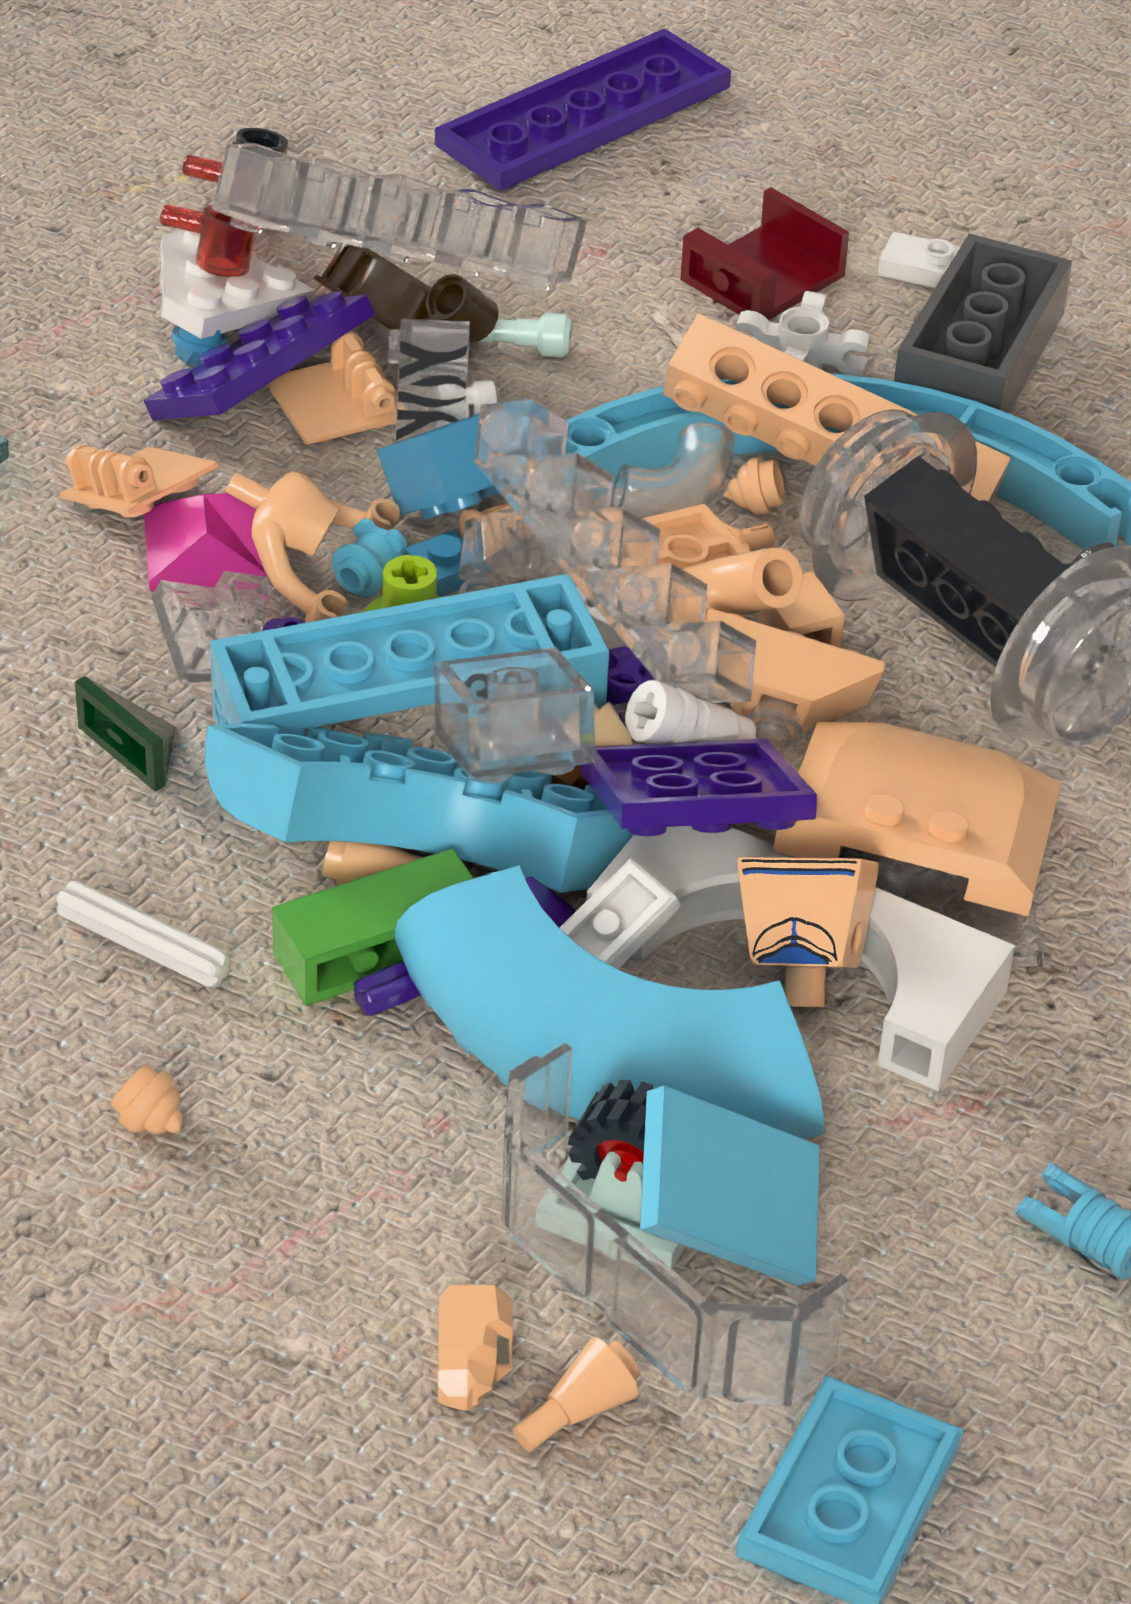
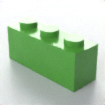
(350, 928)

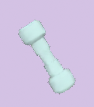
(549, 334)

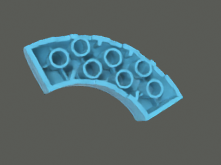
(409, 799)
(523, 987)

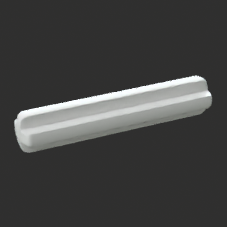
(143, 934)

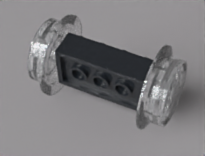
(900, 514)

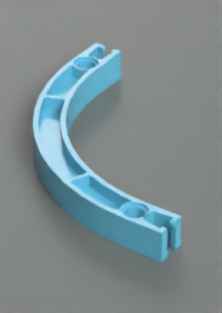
(1043, 476)

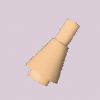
(593, 1383)

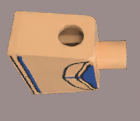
(806, 917)

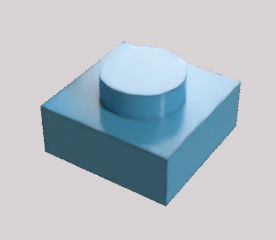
(446, 555)

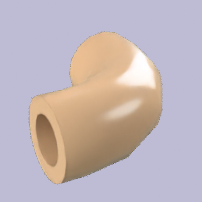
(750, 581)

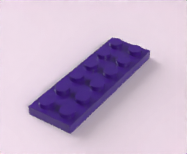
(582, 109)

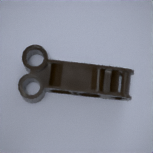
(402, 296)

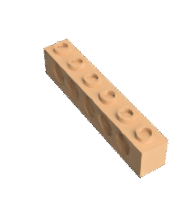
(771, 376)

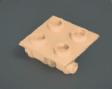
(337, 395)
(130, 482)

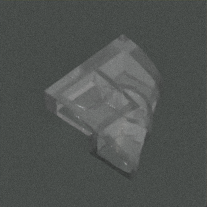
(504, 549)
(200, 614)

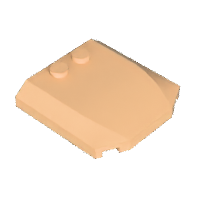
(927, 806)

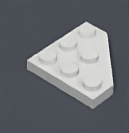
(213, 302)

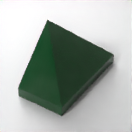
(125, 731)

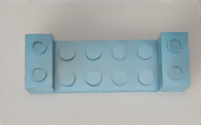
(386, 655)

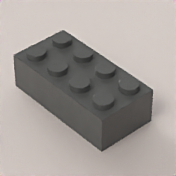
(986, 322)

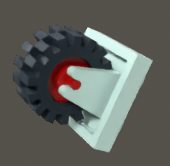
(610, 1159)

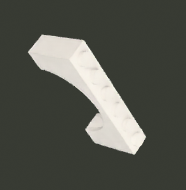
(933, 969)

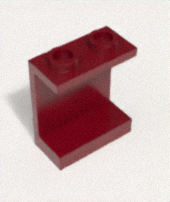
(770, 265)

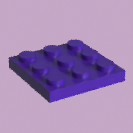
(699, 786)

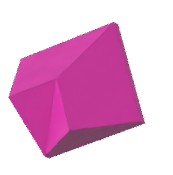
(200, 539)

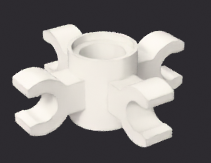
(805, 336)

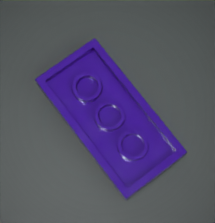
(258, 357)

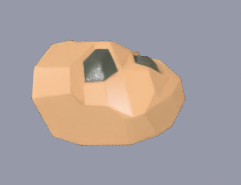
(472, 1343)

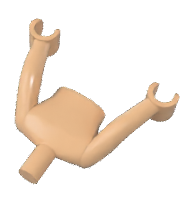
(298, 517)

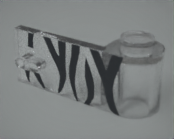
(430, 374)

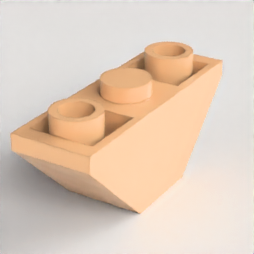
(804, 673)

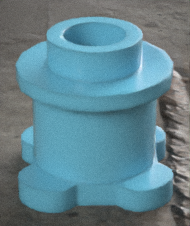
(361, 564)

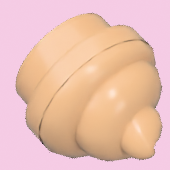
(758, 486)
(149, 1102)

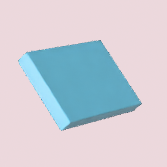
(730, 1186)
(850, 1493)

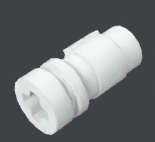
(674, 715)

